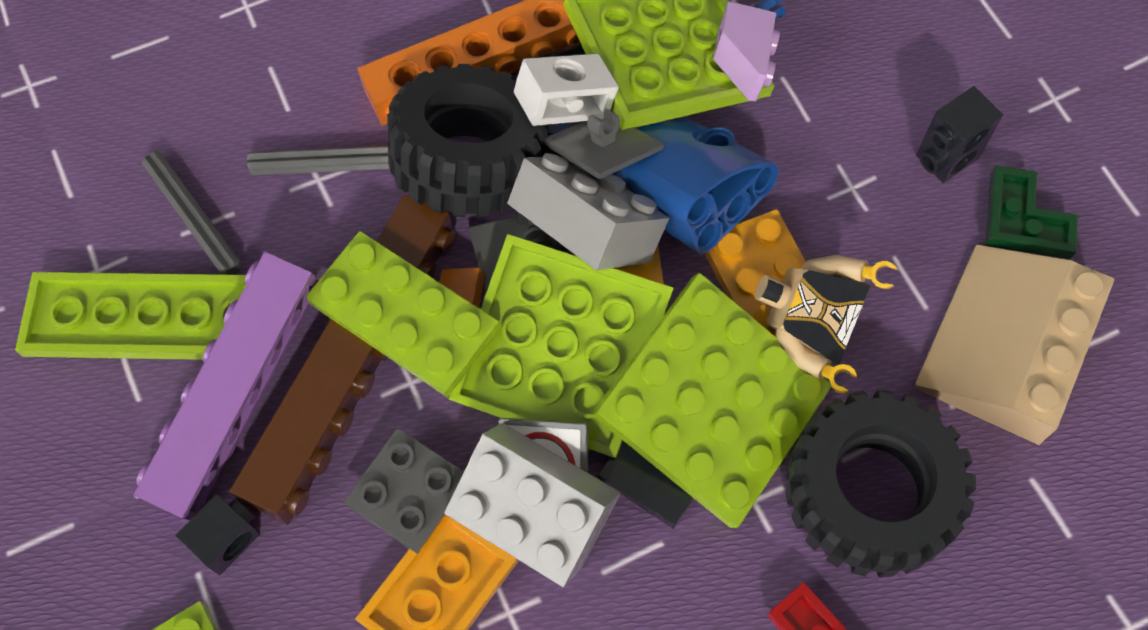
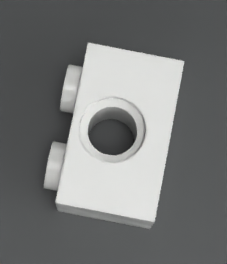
(564, 88)

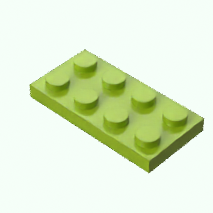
(403, 313)

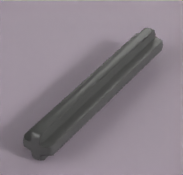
(318, 160)
(191, 214)

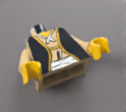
(818, 310)

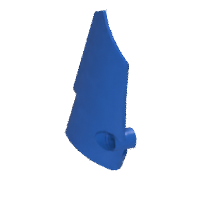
(697, 179)

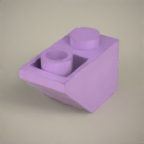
(745, 46)

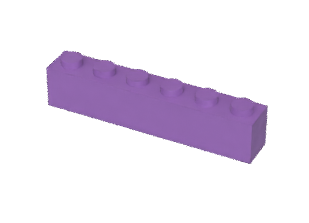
(227, 388)

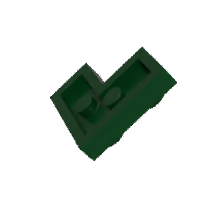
(1020, 226)

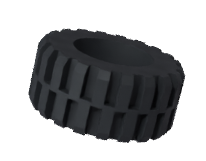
(453, 173)
(912, 438)

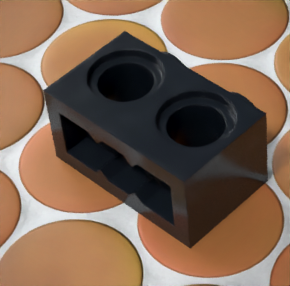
(958, 134)

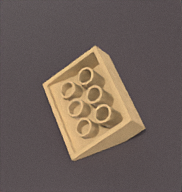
(1015, 339)

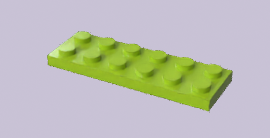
(125, 314)

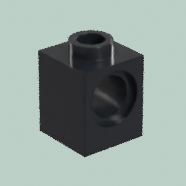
(219, 533)

